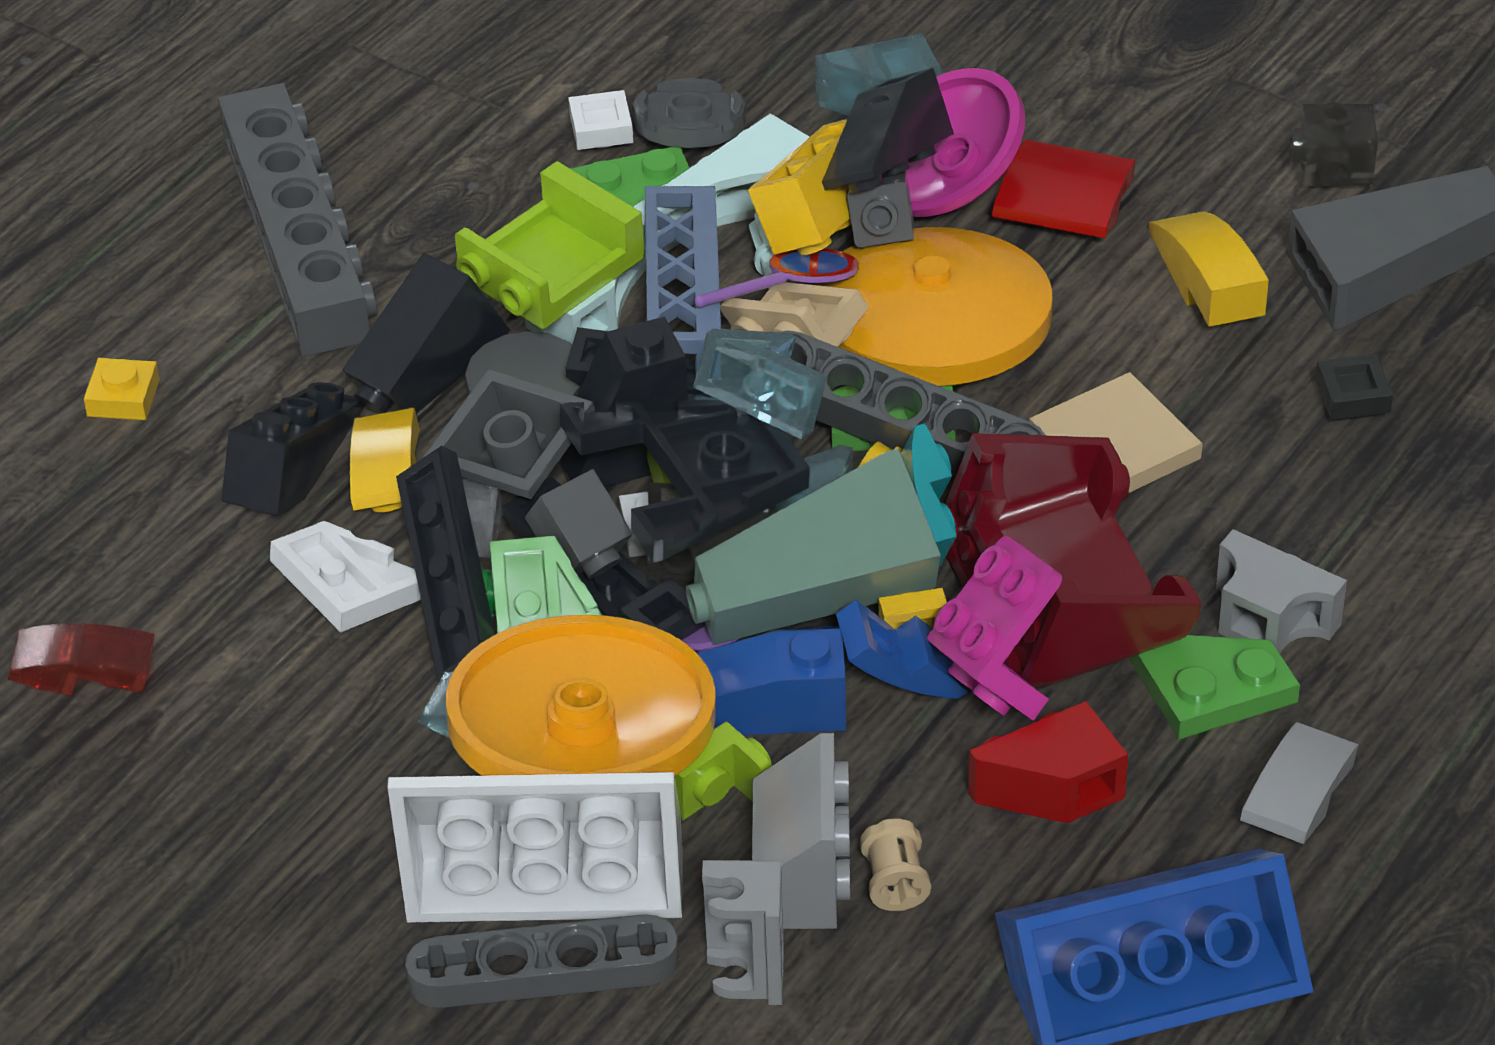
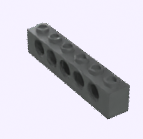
(296, 220)

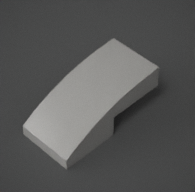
(1299, 782)

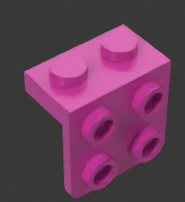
(990, 619)

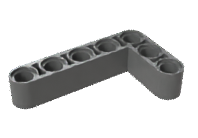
(886, 389)

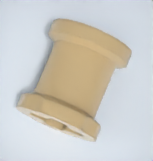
(895, 865)

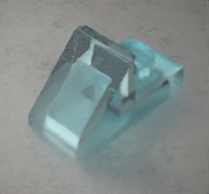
(760, 378)

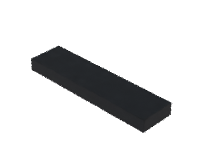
(445, 558)

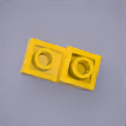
(379, 452)

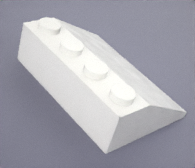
(538, 846)

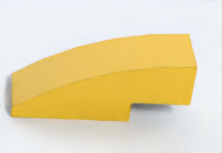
(1212, 267)

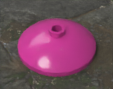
(986, 137)

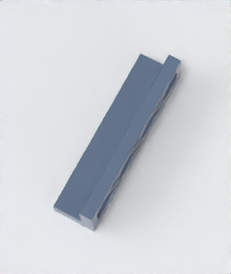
(695, 267)

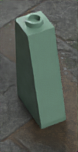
(819, 555)

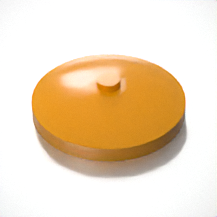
(948, 305)
(580, 699)

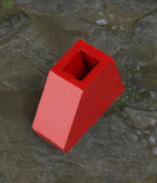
(1051, 768)

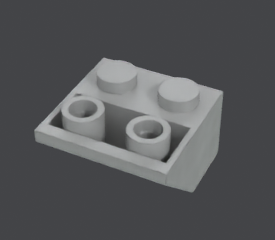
(805, 831)

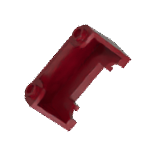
(1062, 506)

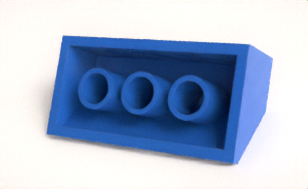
(1156, 951)

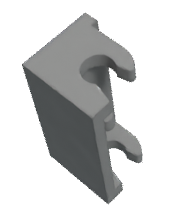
(745, 926)

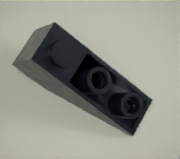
(888, 131)
(286, 448)

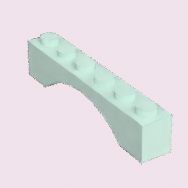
(732, 172)

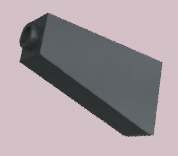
(1391, 241)

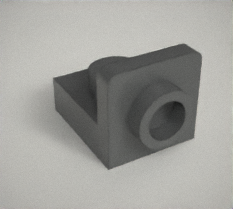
(882, 212)

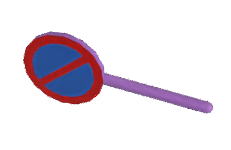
(818, 267)

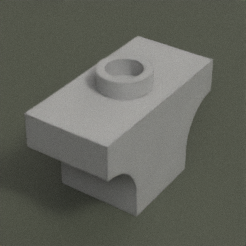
(1275, 594)

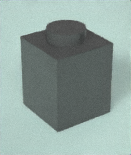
(583, 523)

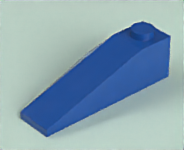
(780, 681)

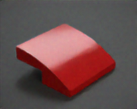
(1064, 188)

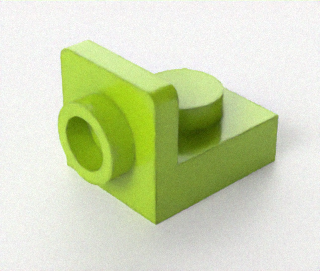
(724, 763)

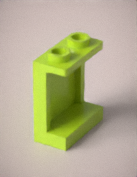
(555, 249)

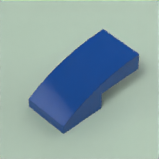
(899, 654)

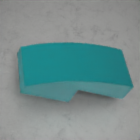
(930, 474)

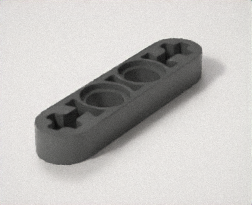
(544, 972)

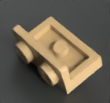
(803, 308)

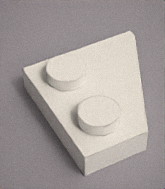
(343, 574)

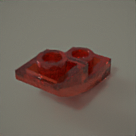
(60, 653)

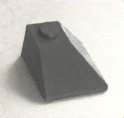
(508, 433)

